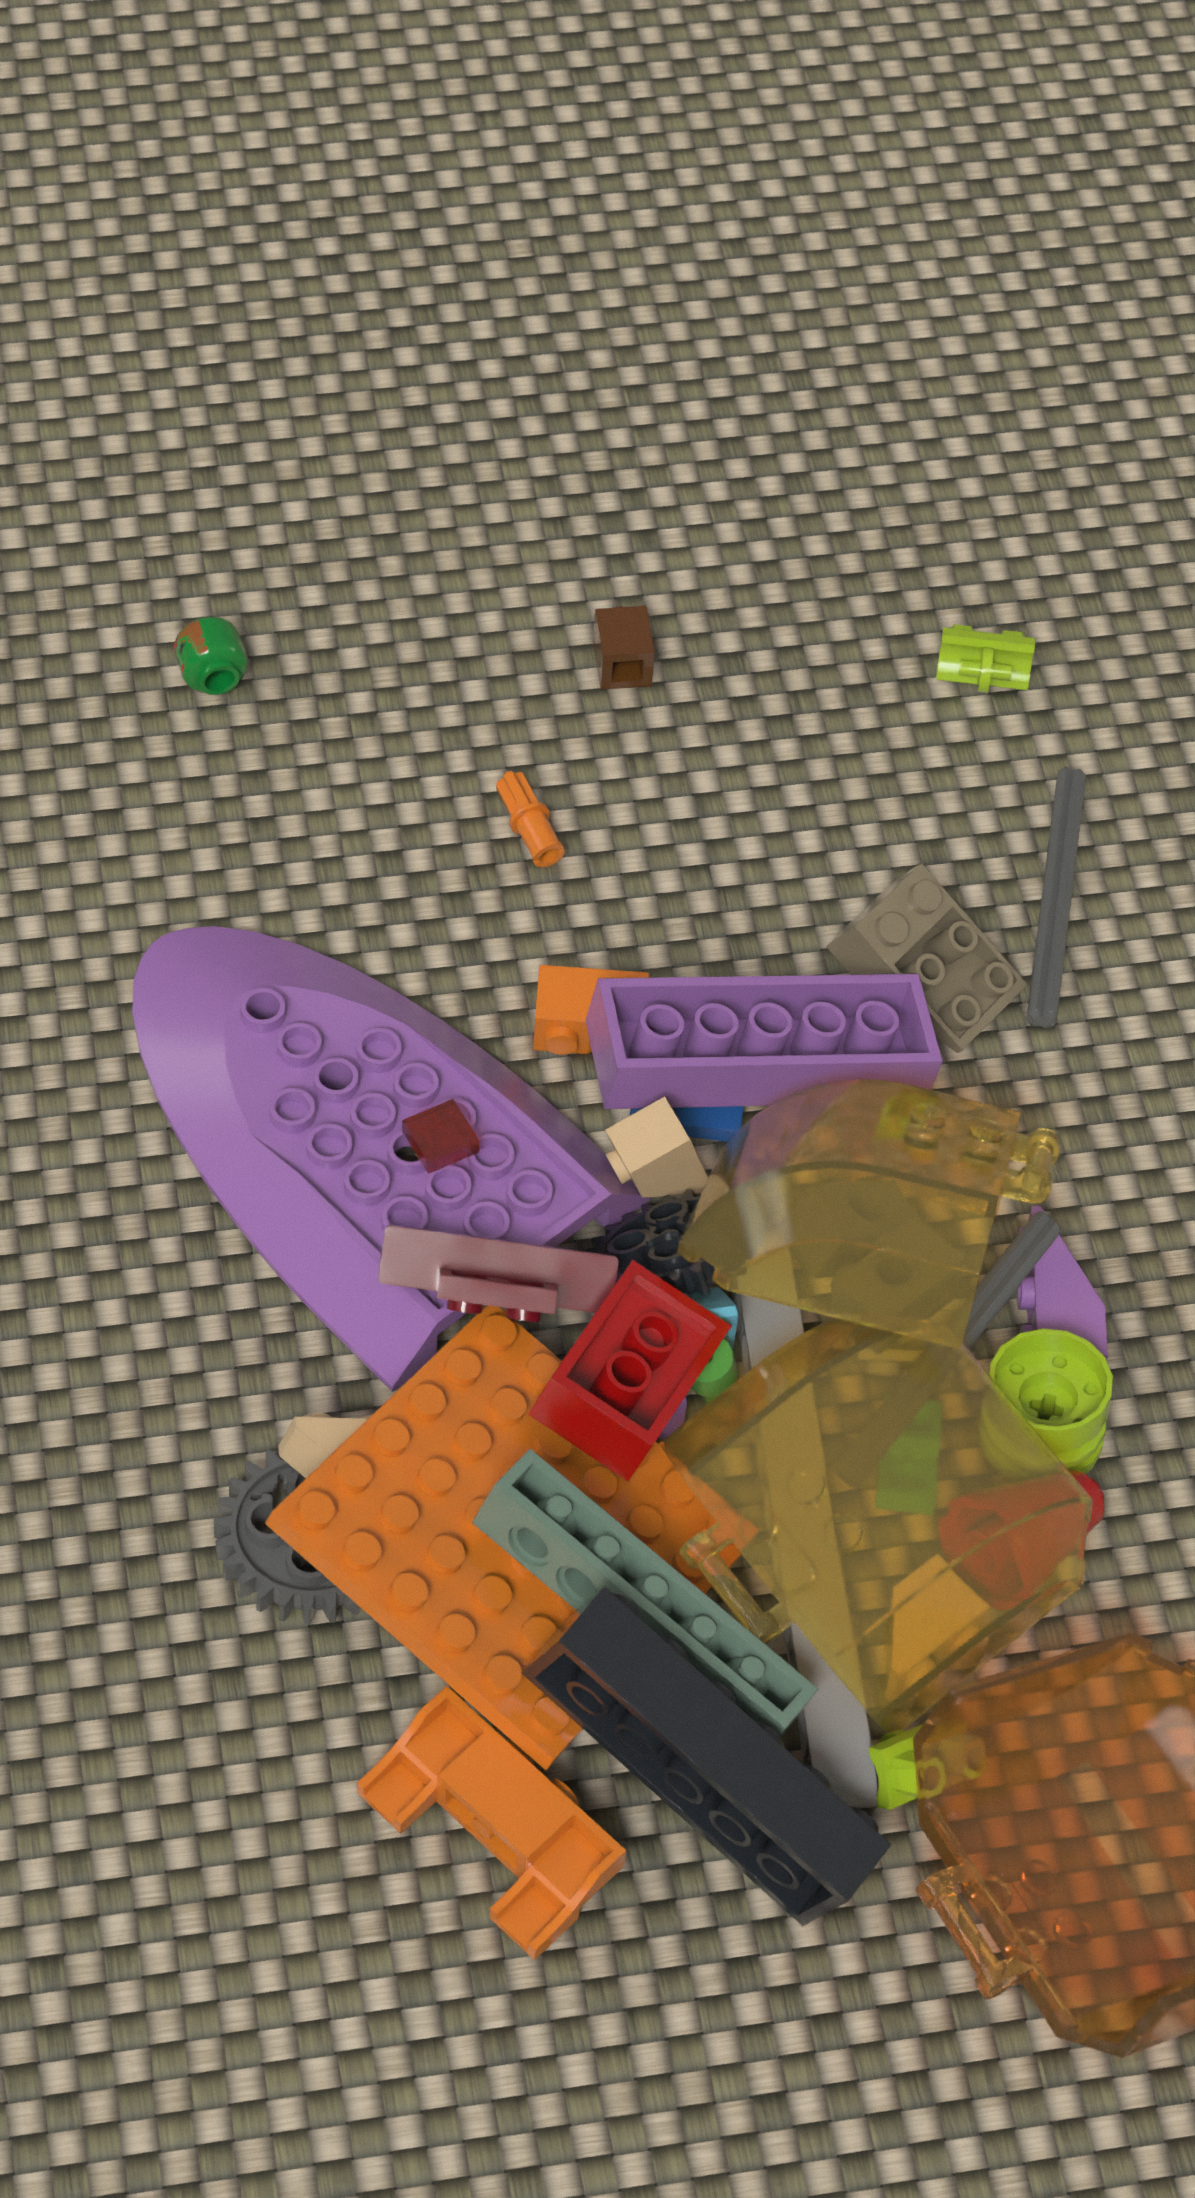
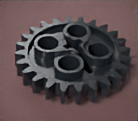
(653, 1243)

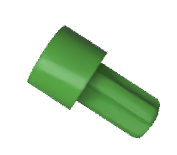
(717, 1374)

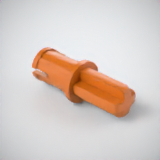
(530, 819)

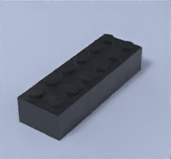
(707, 1757)

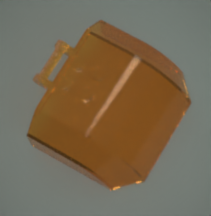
(1072, 1837)

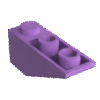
(1062, 1296)

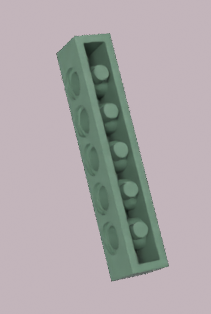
(583, 1548)

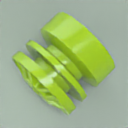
(1060, 1390)

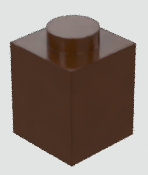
(623, 647)

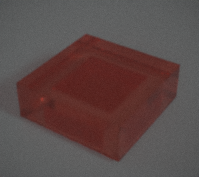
(440, 1136)

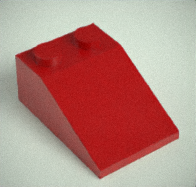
(629, 1370)

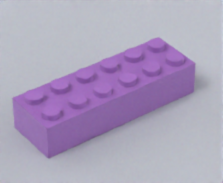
(755, 1036)

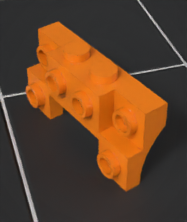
(507, 1806)

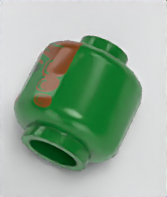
(210, 655)

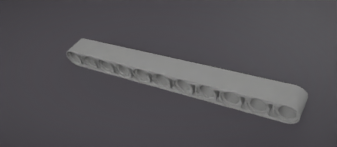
(833, 1722)

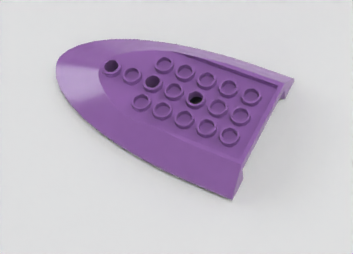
(292, 1109)

